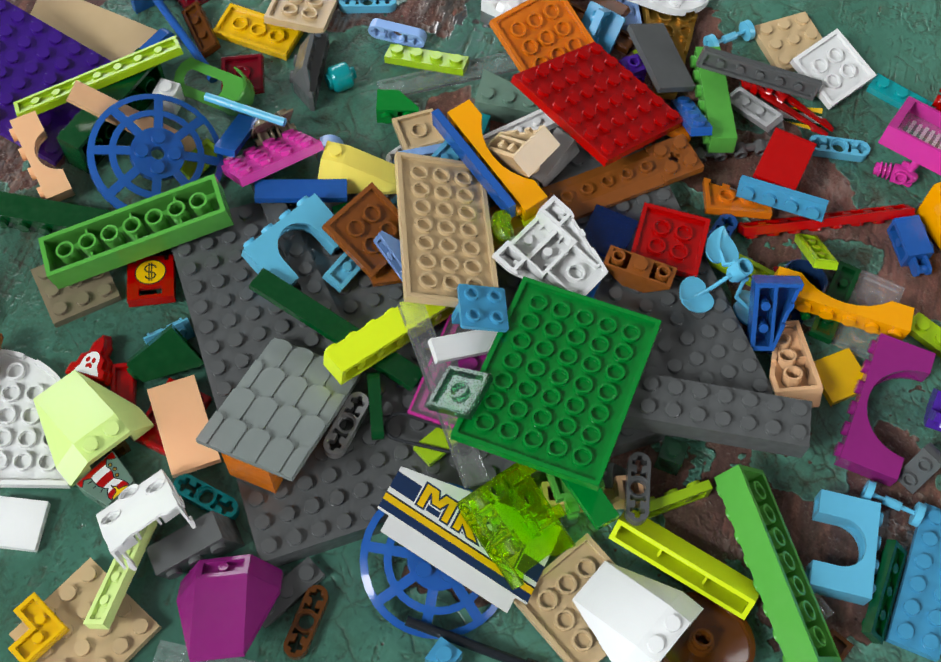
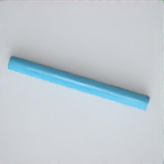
(245, 109)

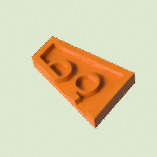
(723, 200)

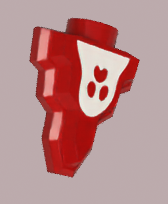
(96, 362)

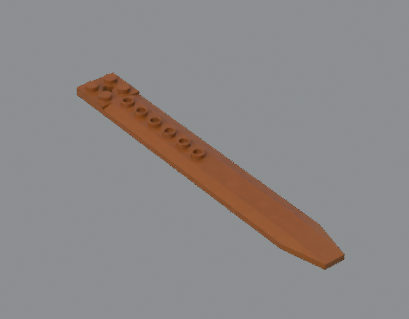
(606, 185)

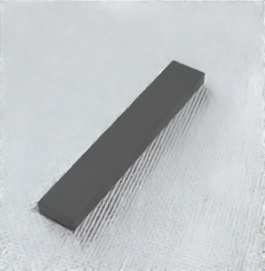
(758, 73)

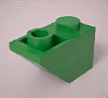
(392, 105)

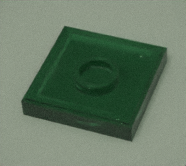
(459, 392)

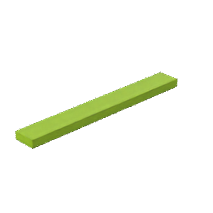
(101, 76)

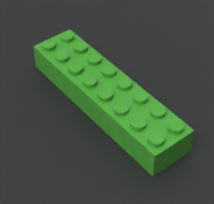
(135, 231)
(775, 566)

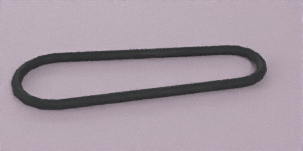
(411, 442)

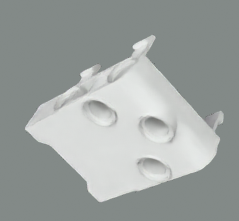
(135, 510)

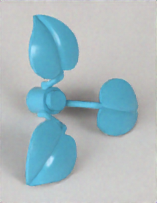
(722, 250)

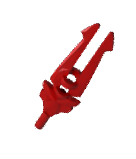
(778, 101)

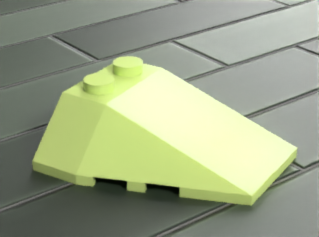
(85, 423)

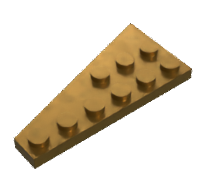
(680, 30)

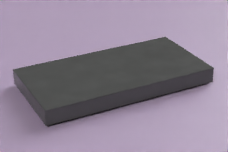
(660, 58)

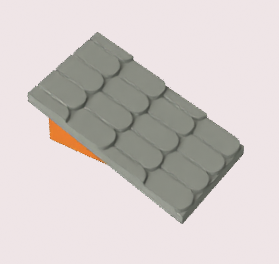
(276, 415)

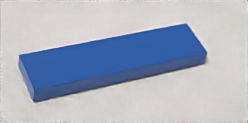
(295, 189)

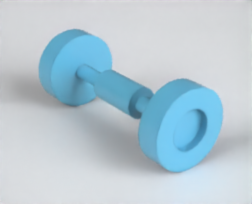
(746, 30)
(916, 513)

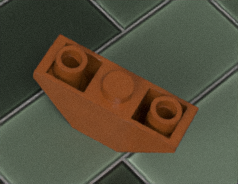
(638, 271)

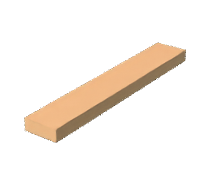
(97, 102)

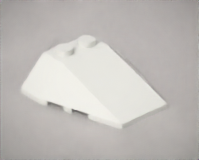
(553, 251)
(634, 614)

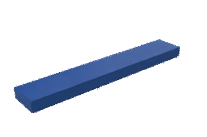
(473, 162)

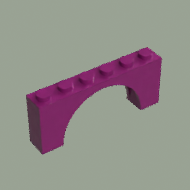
(860, 448)

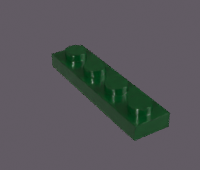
(840, 289)
(887, 583)

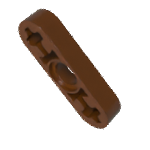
(292, 637)

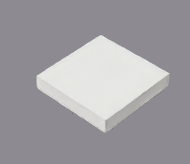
(22, 523)

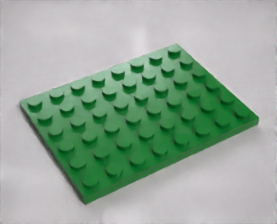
(560, 382)

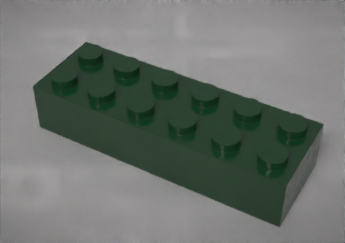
(75, 135)

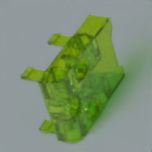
(520, 531)

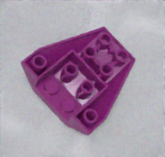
(226, 604)

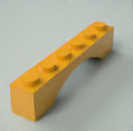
(523, 191)
(887, 318)

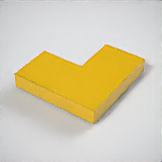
(43, 631)

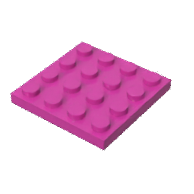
(270, 157)

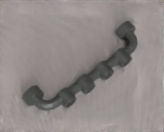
(740, 150)

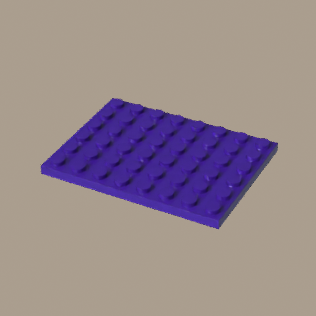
(33, 60)

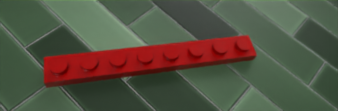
(833, 220)

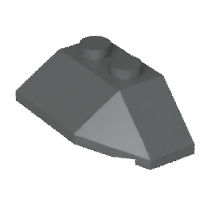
(310, 68)

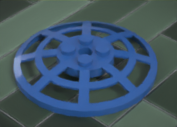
(147, 141)
(422, 573)

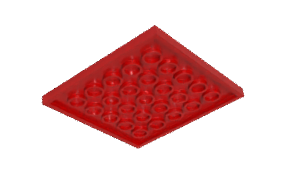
(598, 102)

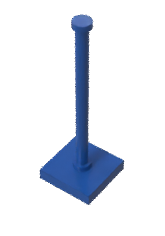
(141, 5)

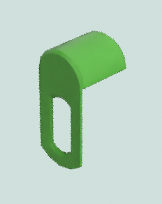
(234, 87)

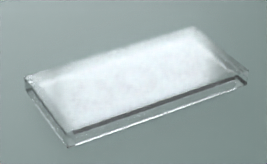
(868, 291)

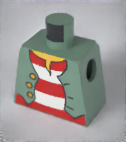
(105, 481)

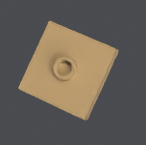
(416, 130)

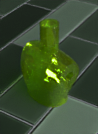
(502, 227)

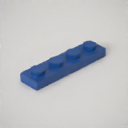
(692, 117)

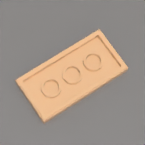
(180, 420)

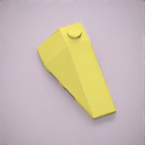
(358, 167)

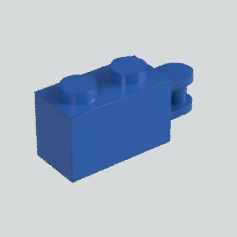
(911, 244)

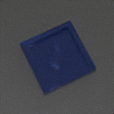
(608, 229)

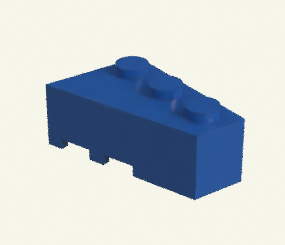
(769, 307)

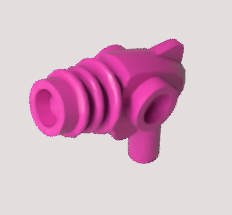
(899, 174)

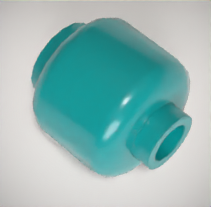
(340, 77)

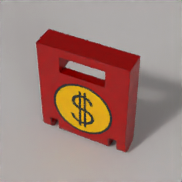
(151, 274)

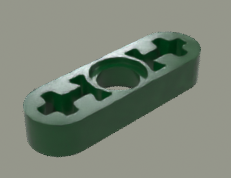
(375, 406)

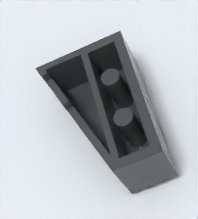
(182, 549)

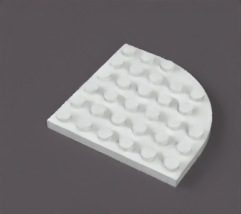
(23, 444)

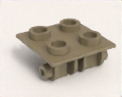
(263, 128)

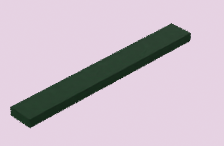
(328, 324)

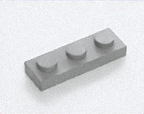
(755, 109)

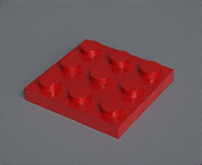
(671, 238)

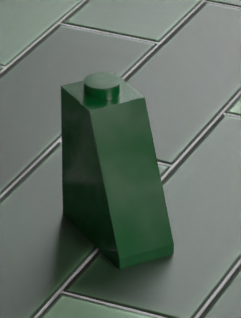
(164, 356)

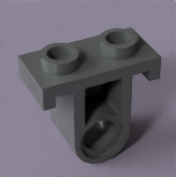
(920, 468)

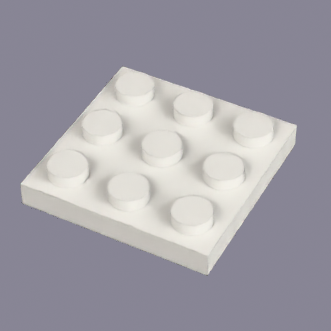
(836, 65)

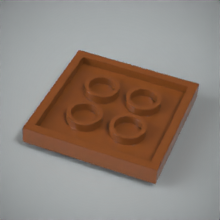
(359, 224)

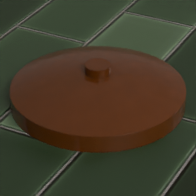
(714, 636)

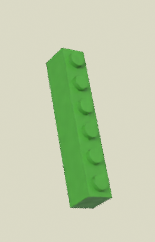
(715, 106)

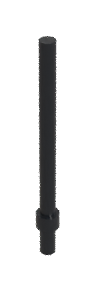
(463, 641)

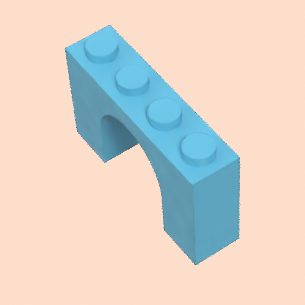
(264, 251)
(862, 521)

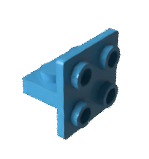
(603, 25)
(481, 308)

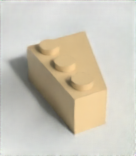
(523, 150)

